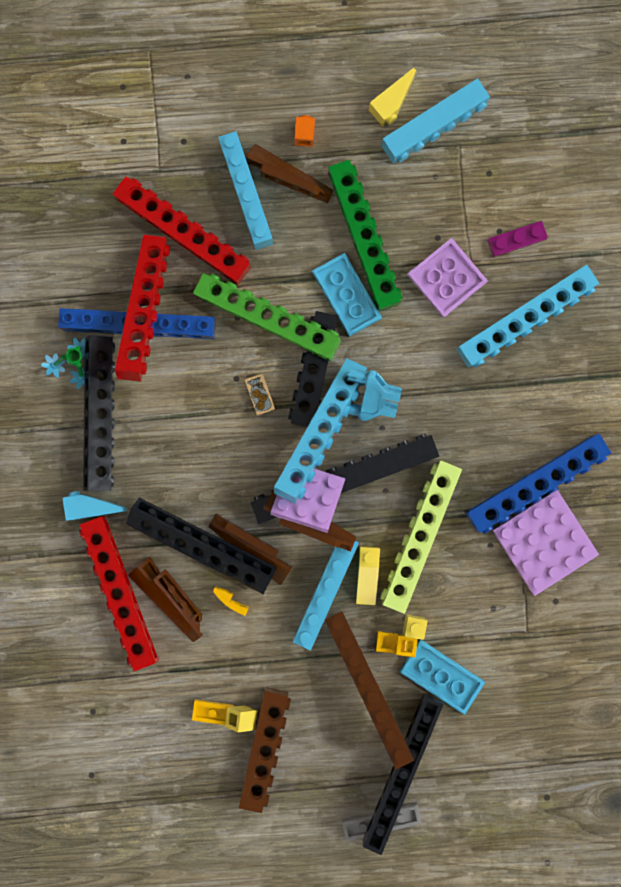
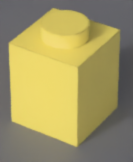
(414, 627)
(241, 718)

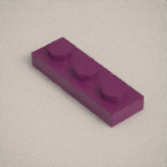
(517, 239)

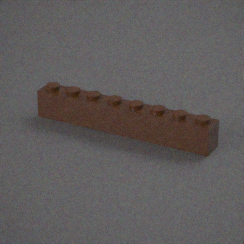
(369, 690)

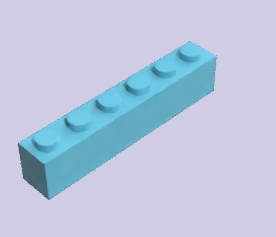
(435, 121)
(245, 190)
(323, 596)

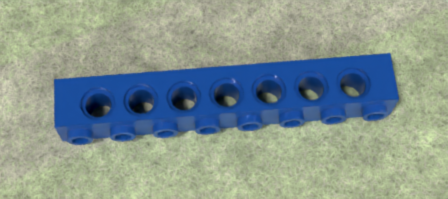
(113, 323)
(593, 444)

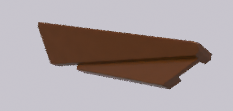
(285, 174)
(336, 535)
(246, 541)
(168, 597)

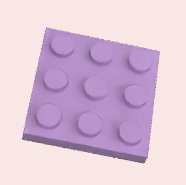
(447, 278)
(316, 506)

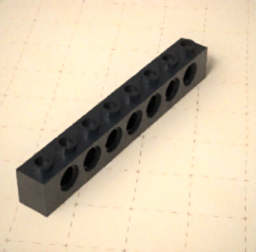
(92, 403)
(200, 545)
(401, 778)

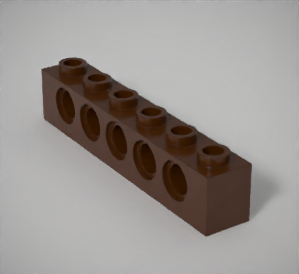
(250, 799)

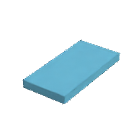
(346, 294)
(442, 677)

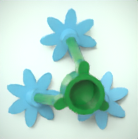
(72, 357)

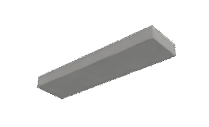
(356, 826)

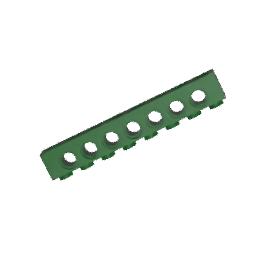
(347, 171)

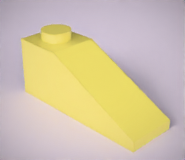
(388, 103)
(367, 575)

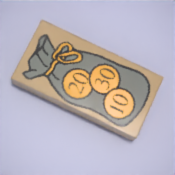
(259, 394)

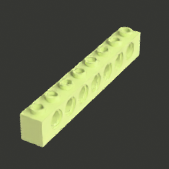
(451, 476)

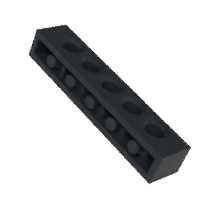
(297, 417)

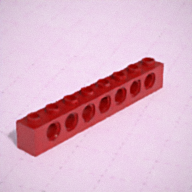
(130, 187)
(134, 369)
(135, 618)

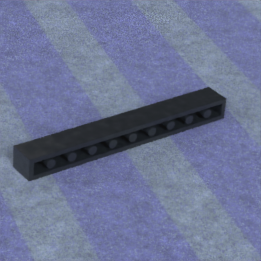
(370, 468)

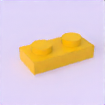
(210, 712)

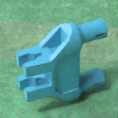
(375, 392)

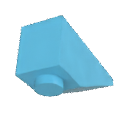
(84, 506)

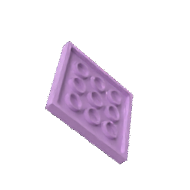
(545, 542)

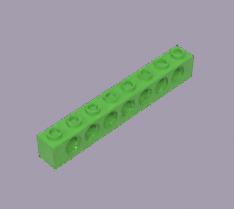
(209, 283)

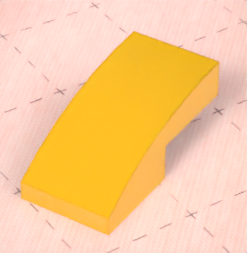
(226, 596)
(396, 644)

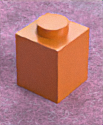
(304, 131)

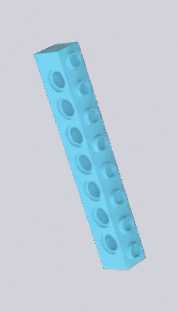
(582, 278)
(293, 491)

